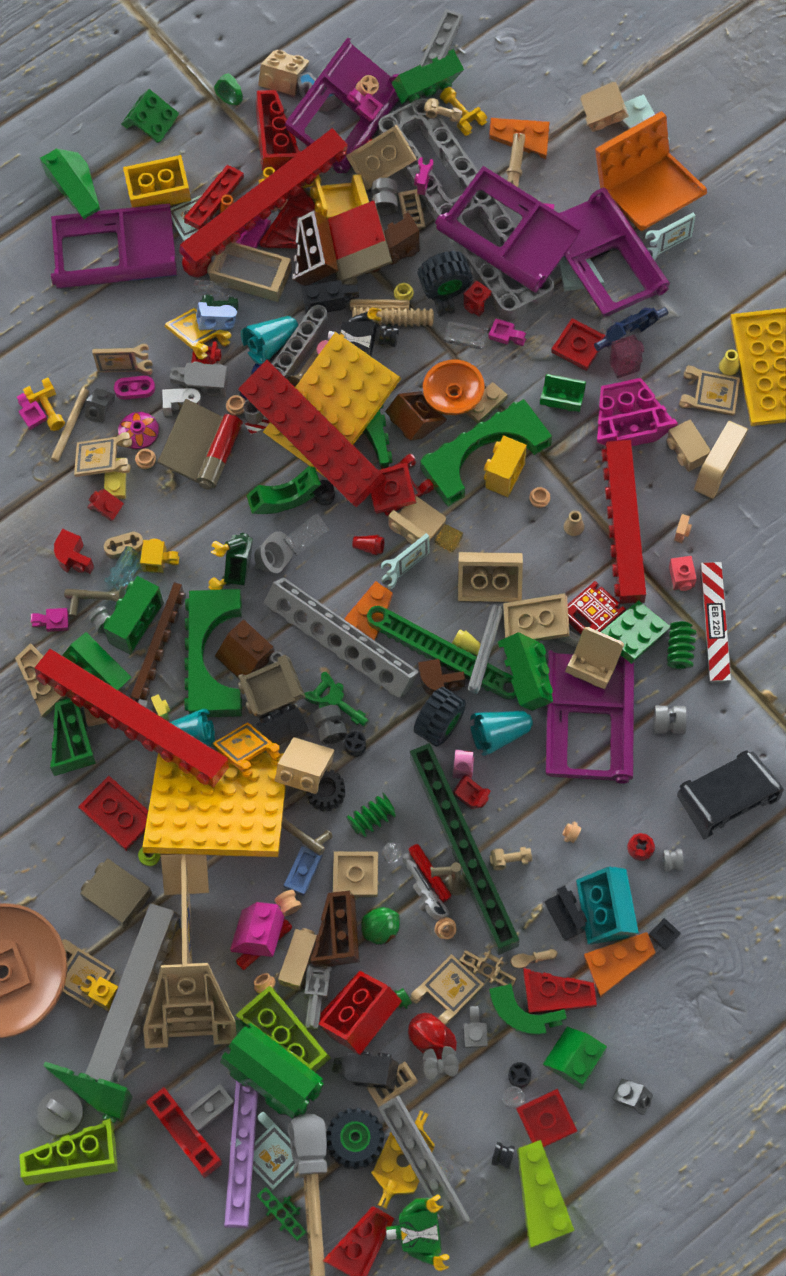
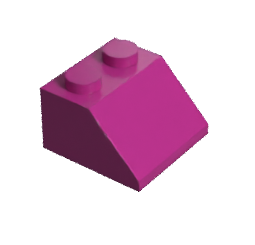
(258, 930)

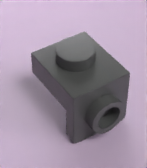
(97, 404)
(633, 1096)

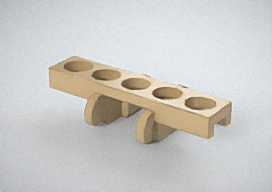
(482, 961)

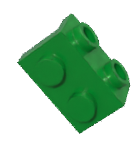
(563, 393)

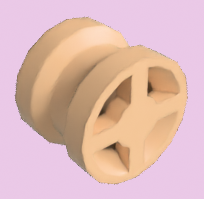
(370, 83)
(288, 902)

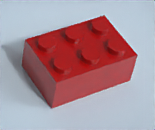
(360, 1012)

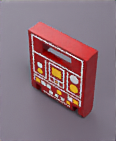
(596, 607)

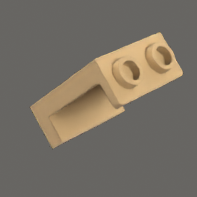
(304, 765)

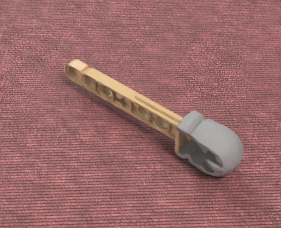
(308, 1151)

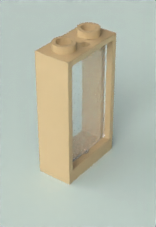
(251, 271)

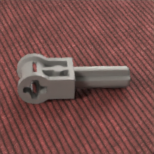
(316, 990)

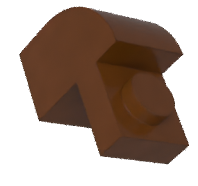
(432, 678)

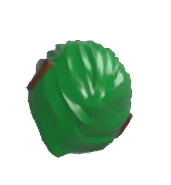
(380, 925)

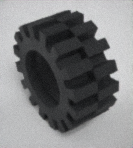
(333, 800)

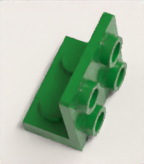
(151, 115)

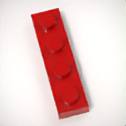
(211, 199)

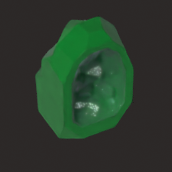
(228, 90)

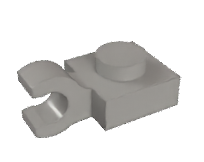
(475, 1033)

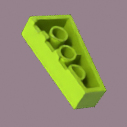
(280, 1023)
(72, 1156)
(543, 1203)

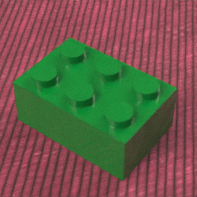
(133, 614)

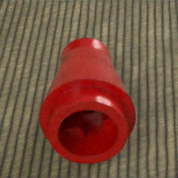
(371, 544)

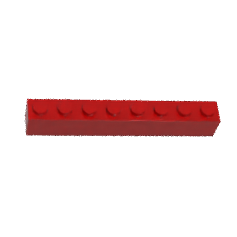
(625, 522)

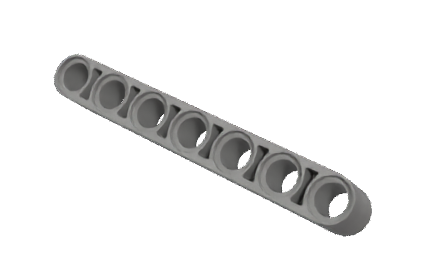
(291, 356)

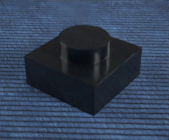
(664, 934)

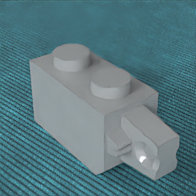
(206, 378)

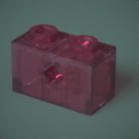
(626, 356)

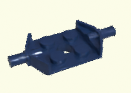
(640, 320)

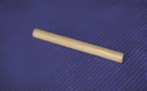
(70, 425)

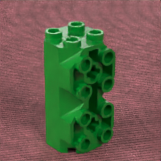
(272, 1072)

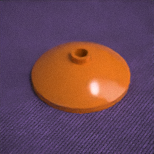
(451, 378)

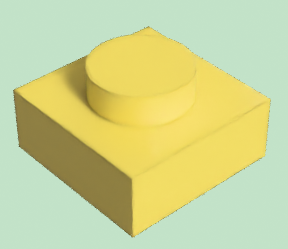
(161, 707)

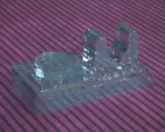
(124, 569)

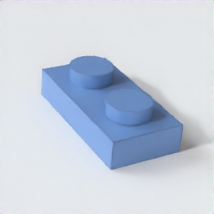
(302, 871)

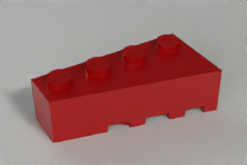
(275, 141)

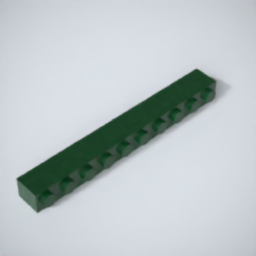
(464, 849)

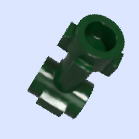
(209, 299)

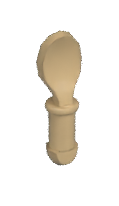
(523, 960)

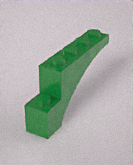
(379, 439)

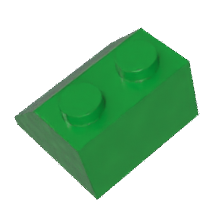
(575, 1056)

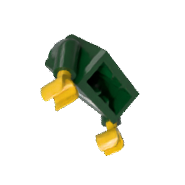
(237, 560)

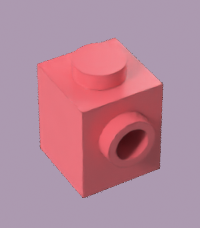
(682, 573)

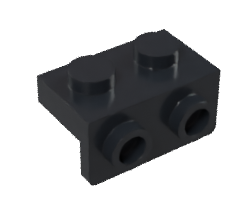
(282, 725)
(565, 913)

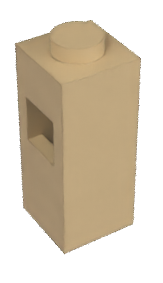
(297, 959)

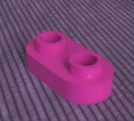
(134, 387)

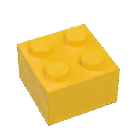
(505, 466)

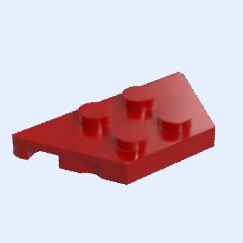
(284, 228)

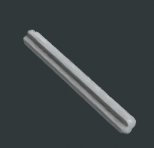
(485, 649)

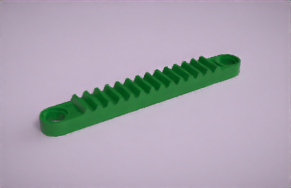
(435, 647)

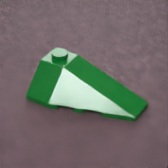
(103, 1096)

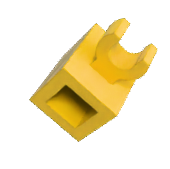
(155, 556)
(101, 992)

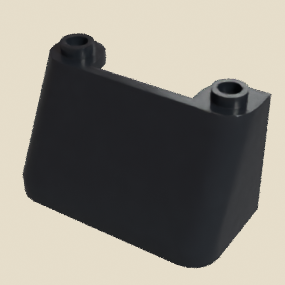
(729, 792)

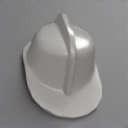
(273, 553)

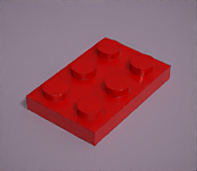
(116, 812)

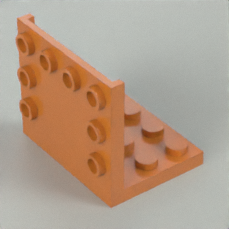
(644, 175)

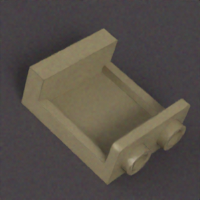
(271, 687)
(116, 892)

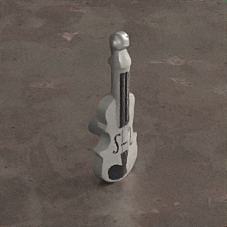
(430, 902)

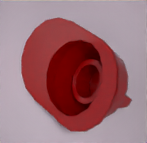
(429, 1032)

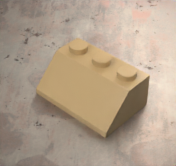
(490, 577)

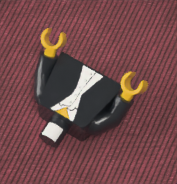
(360, 330)

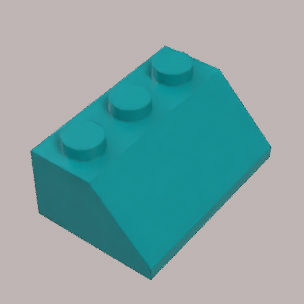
(607, 905)

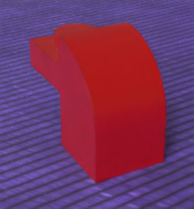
(67, 552)

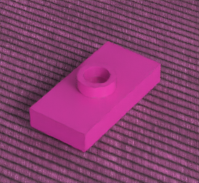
(254, 236)

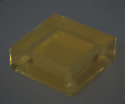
(448, 537)

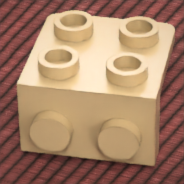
(282, 71)
(604, 106)
(416, 521)
(595, 657)

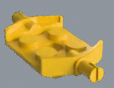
(392, 1177)

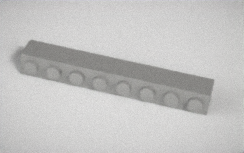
(133, 994)

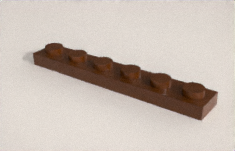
(161, 635)

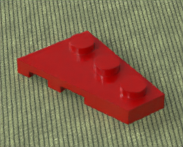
(556, 993)
(361, 1244)

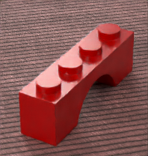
(184, 1132)

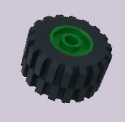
(445, 274)
(439, 716)
(355, 1138)

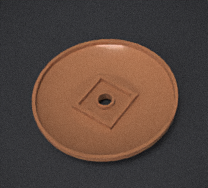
(35, 966)

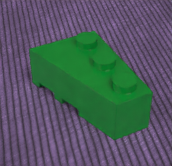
(428, 78)
(95, 660)
(529, 670)
(70, 740)

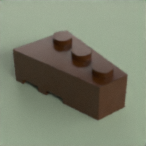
(402, 239)
(315, 249)
(338, 932)

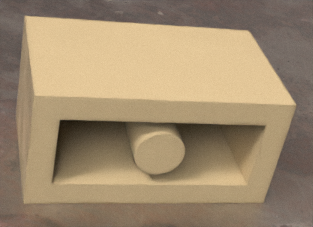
(688, 445)

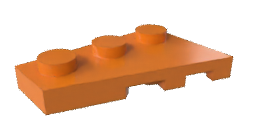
(535, 132)

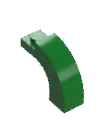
(284, 496)
(517, 1019)

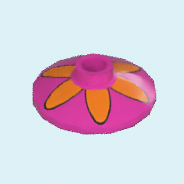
(143, 436)

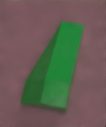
(73, 179)

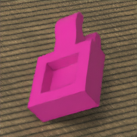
(367, 104)
(422, 179)
(504, 332)
(30, 413)
(54, 620)

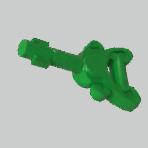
(334, 697)

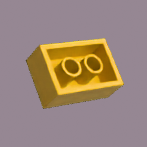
(157, 182)

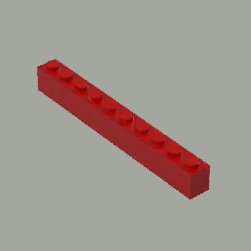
(263, 199)
(131, 718)

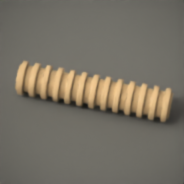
(419, 317)

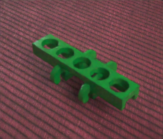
(278, 1206)

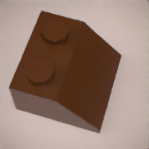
(414, 415)
(244, 650)

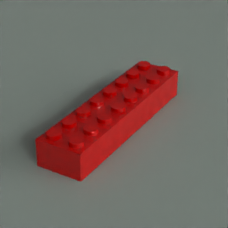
(311, 433)

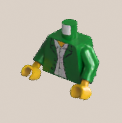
(420, 1232)

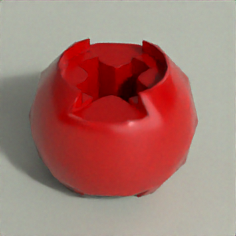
(639, 854)

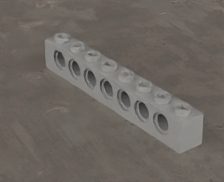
(351, 637)

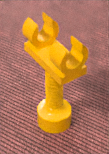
(449, 96)
(55, 420)

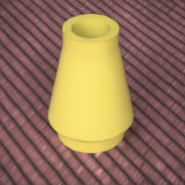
(729, 364)
(467, 642)

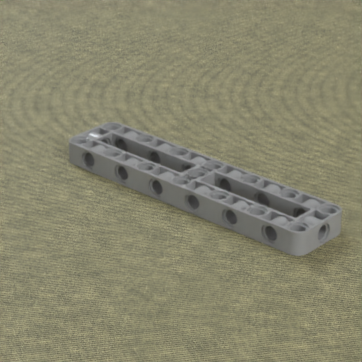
(489, 210)

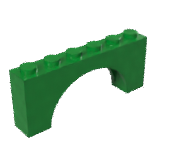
(445, 464)
(206, 613)

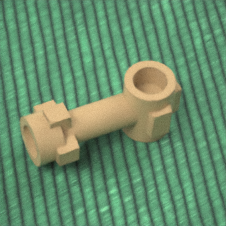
(432, 109)
(499, 859)

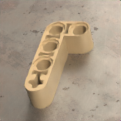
(720, 459)

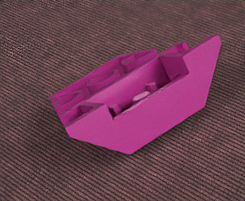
(631, 413)

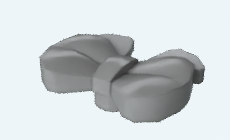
(447, 1064)

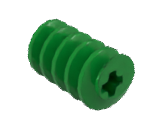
(680, 645)
(372, 815)

